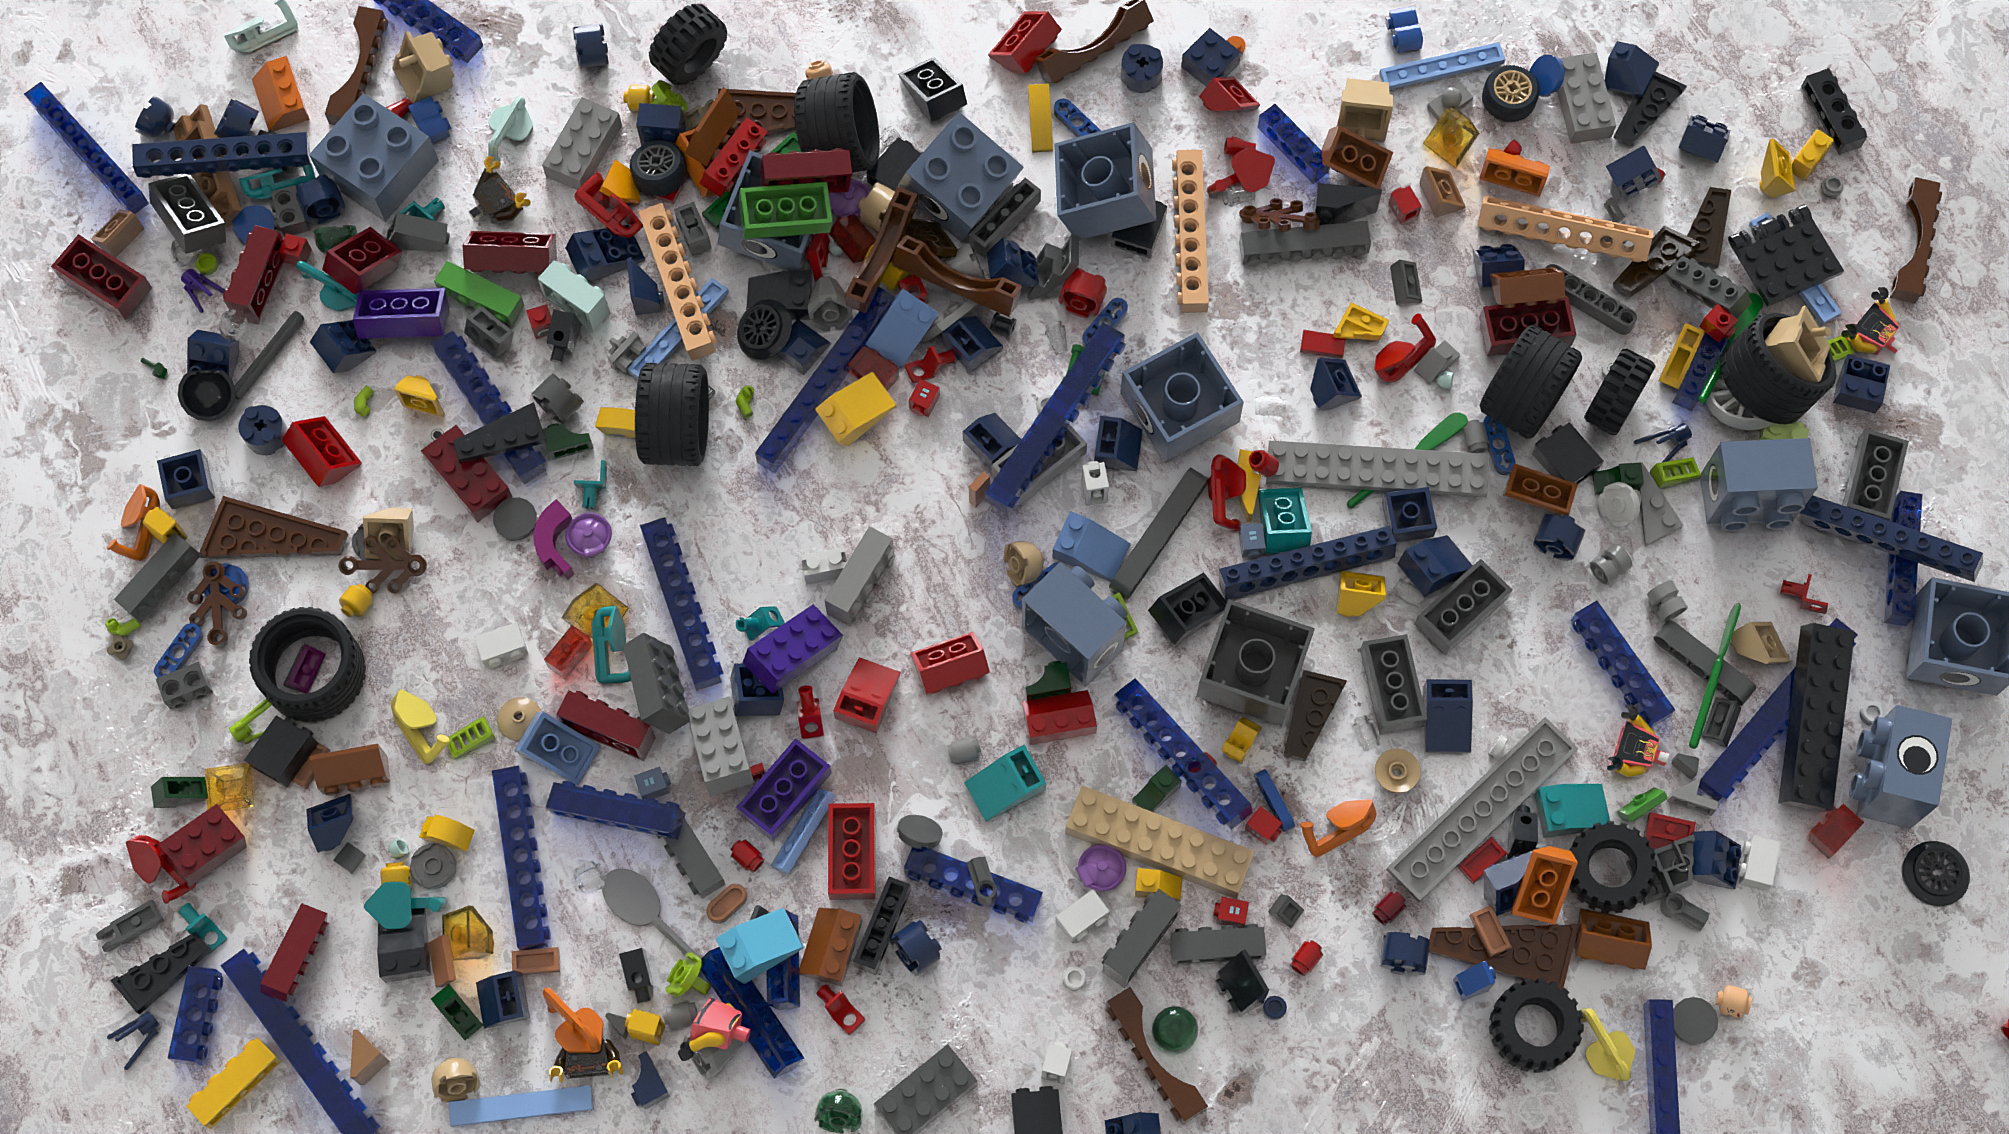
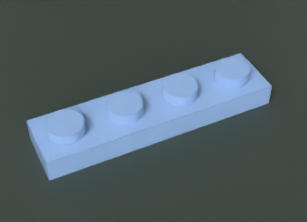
(803, 830)

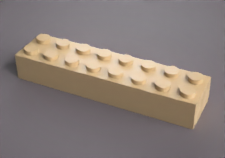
(1159, 842)

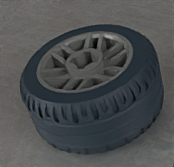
(658, 168)

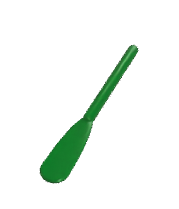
(1743, 322)
(1441, 433)
(1714, 677)

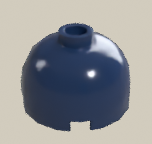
(155, 119)

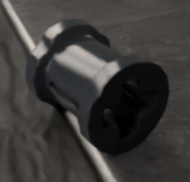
(1003, 324)

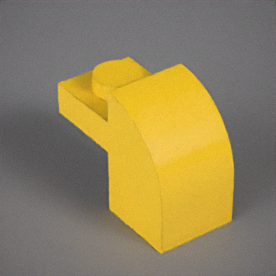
(1241, 739)
(447, 832)

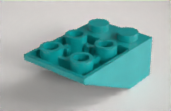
(1006, 783)

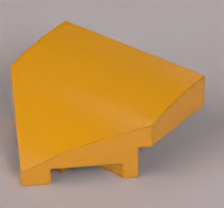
(620, 183)

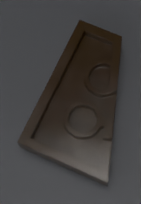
(933, 236)

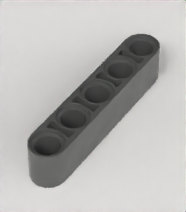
(1599, 301)
(1701, 660)

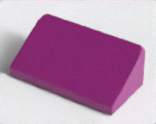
(304, 669)

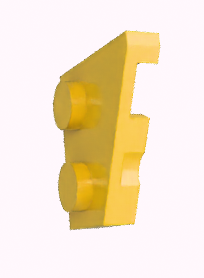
(1360, 324)

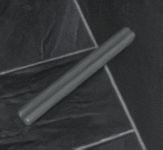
(268, 353)

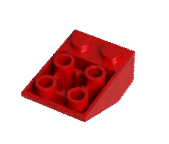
(866, 695)

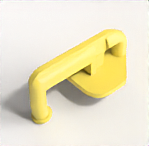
(412, 714)
(1611, 1053)

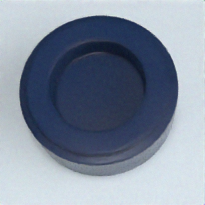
(1274, 1008)

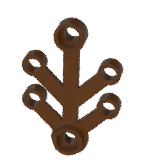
(1279, 217)
(386, 564)
(215, 600)

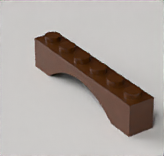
(1129, 18)
(369, 25)
(1922, 204)
(920, 261)
(868, 278)
(1181, 1096)

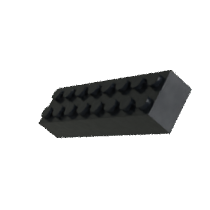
(1816, 717)

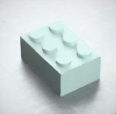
(574, 294)

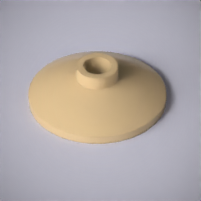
(506, 721)
(1397, 760)

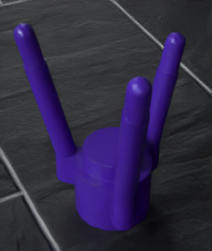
(194, 282)

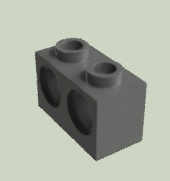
(288, 211)
(692, 228)
(488, 332)
(183, 680)

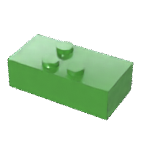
(785, 210)

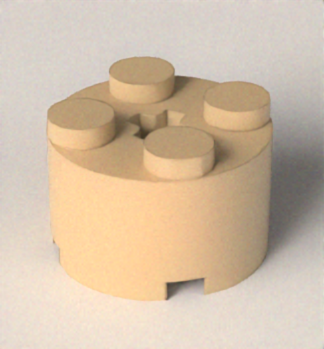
(875, 206)

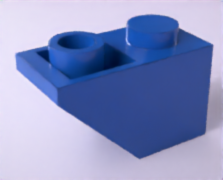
(1475, 980)

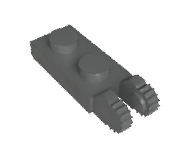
(131, 925)

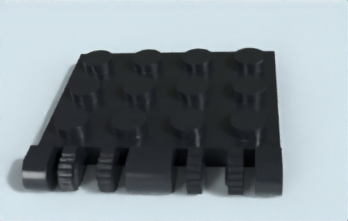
(1786, 259)

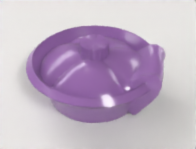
(847, 203)
(588, 534)
(1101, 867)

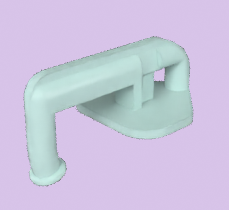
(257, 40)
(511, 122)

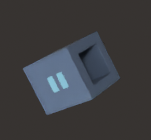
(1252, 540)
(652, 783)

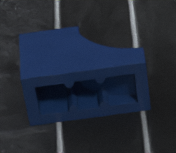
(649, 1086)

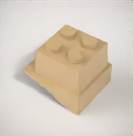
(423, 67)
(1366, 108)
(1800, 345)

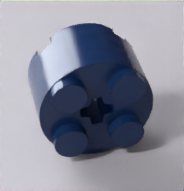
(590, 45)
(1141, 67)
(236, 120)
(320, 200)
(262, 429)
(1559, 536)
(916, 947)
(1404, 953)

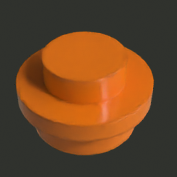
(1237, 42)

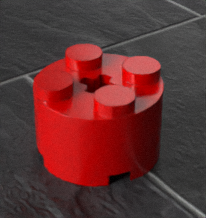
(1083, 293)

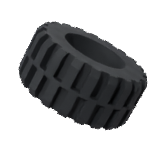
(688, 44)
(1619, 391)
(1633, 846)
(1553, 1000)

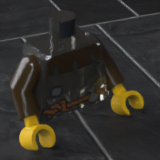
(495, 197)
(587, 1064)

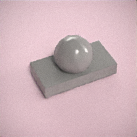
(1452, 96)

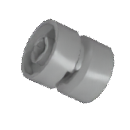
(1613, 562)
(1667, 601)

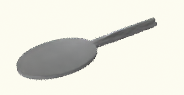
(638, 903)

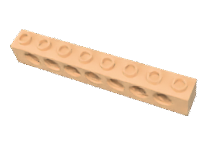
(1191, 162)
(1575, 223)
(696, 345)

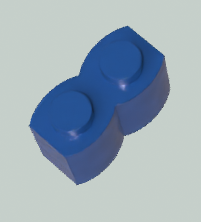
(1404, 29)
(428, 119)

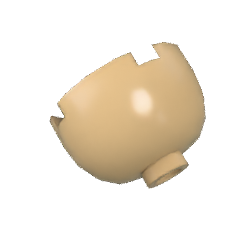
(1024, 562)
(454, 1080)

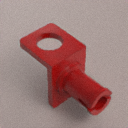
(930, 364)
(1801, 591)
(809, 712)
(839, 1007)

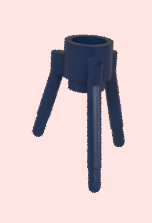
(1677, 435)
(145, 1024)

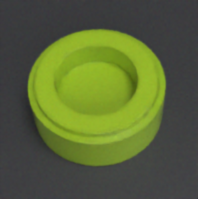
(206, 264)

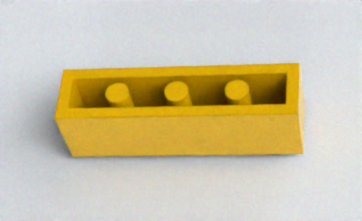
(233, 1083)

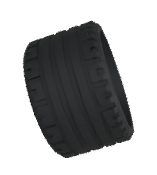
(838, 114)
(1530, 381)
(1763, 383)
(672, 414)
(289, 628)

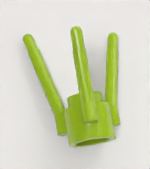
(242, 729)

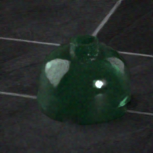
(332, 236)
(1174, 1029)
(839, 1111)

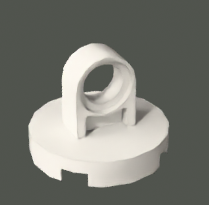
(1620, 503)

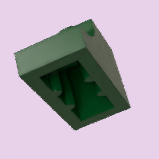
(565, 443)
(1625, 472)
(1052, 683)
(1158, 789)
(175, 791)
(456, 1012)

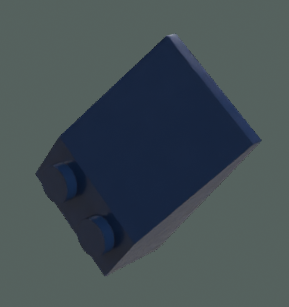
(1433, 564)

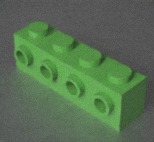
(478, 292)

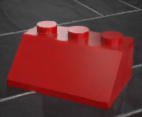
(1025, 41)
(320, 450)
(950, 663)
(1059, 717)

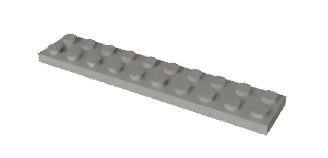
(1379, 468)
(1481, 809)

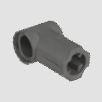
(982, 879)
(1686, 912)

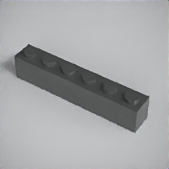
(1300, 244)

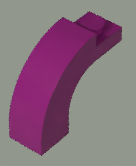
(547, 529)

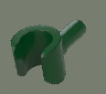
(159, 370)

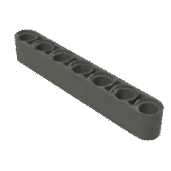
(1159, 533)

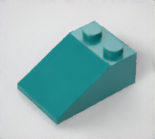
(1284, 519)
(1570, 808)

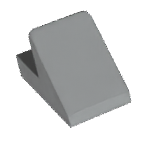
(1436, 361)
(1688, 798)

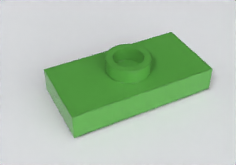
(1642, 804)

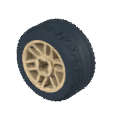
(1510, 93)

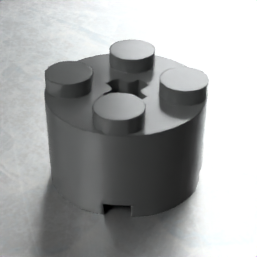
(556, 398)

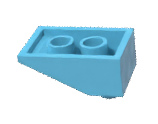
(759, 944)

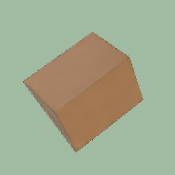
(1441, 191)
(118, 232)
(365, 1059)

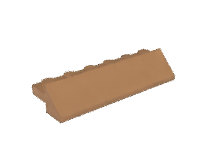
(218, 185)

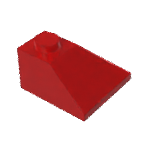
(1227, 94)

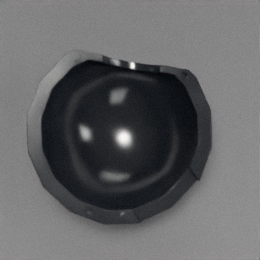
(206, 394)

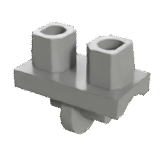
(622, 350)

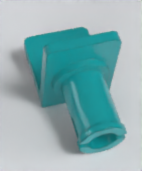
(427, 212)
(590, 487)
(759, 622)
(201, 925)

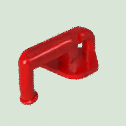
(1251, 169)
(612, 220)
(1403, 354)
(1225, 483)
(148, 861)

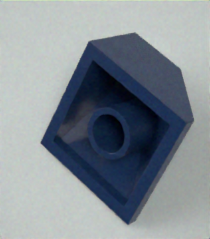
(1629, 69)
(643, 290)
(803, 347)
(1333, 384)
(330, 822)

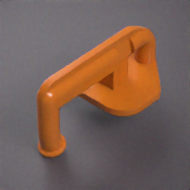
(133, 512)
(1351, 820)
(580, 1031)

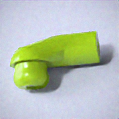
(743, 400)
(360, 401)
(119, 628)

